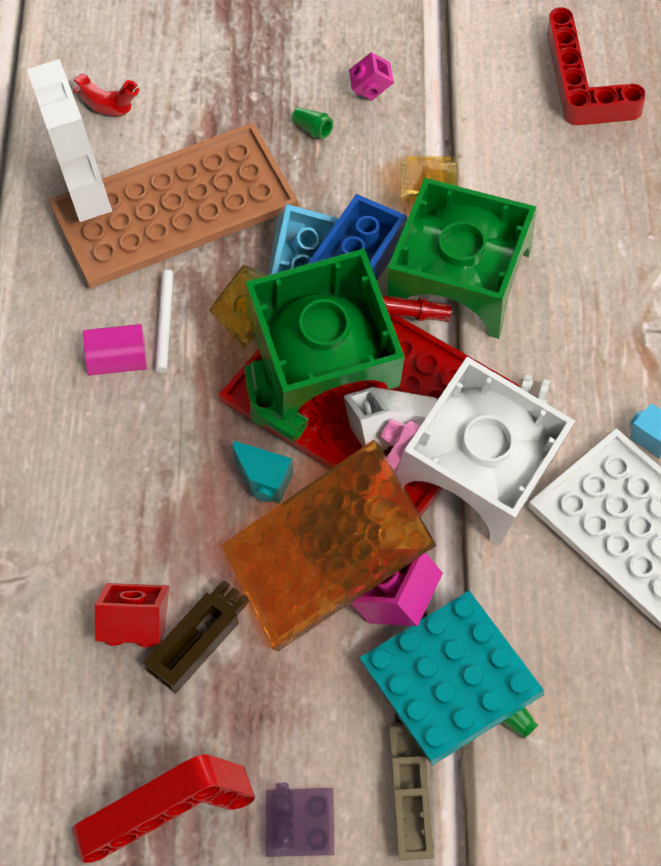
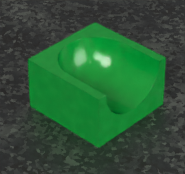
(322, 329)

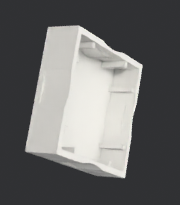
(69, 140)

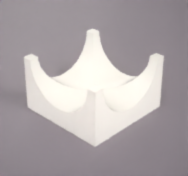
(486, 445)

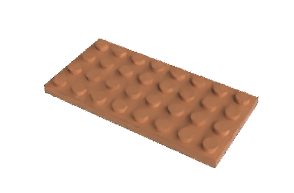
(176, 204)

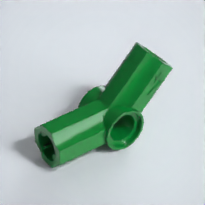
(261, 393)

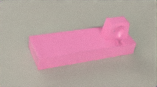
(398, 436)

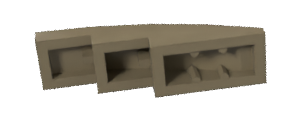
(410, 797)

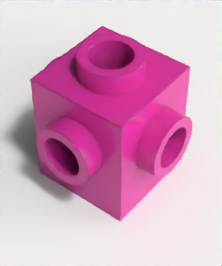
(371, 76)

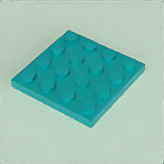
(451, 677)

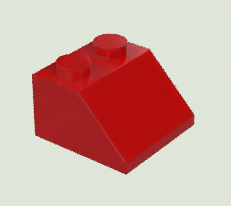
(131, 614)

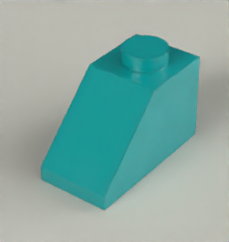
(263, 471)

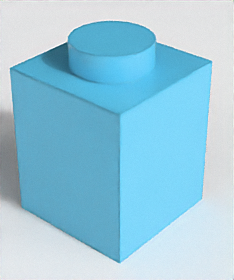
(647, 429)

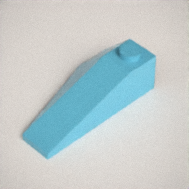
(297, 237)

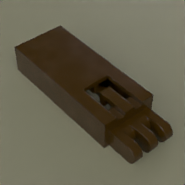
(186, 647)

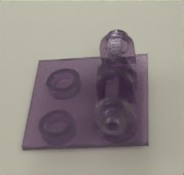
(299, 821)

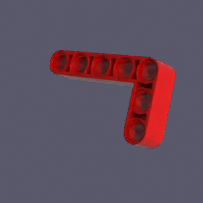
(580, 102)
(159, 801)

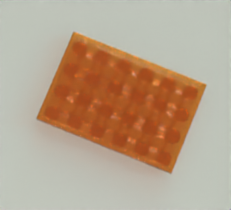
(327, 545)

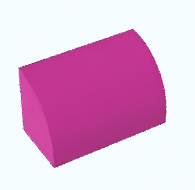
(115, 349)

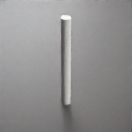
(164, 321)

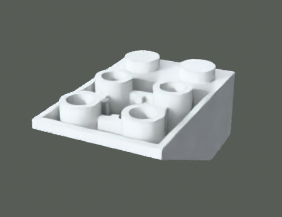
(375, 407)

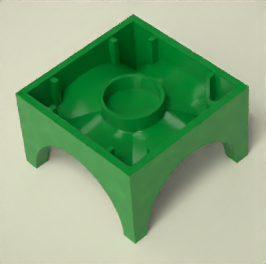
(462, 249)

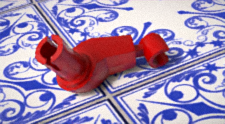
(106, 102)

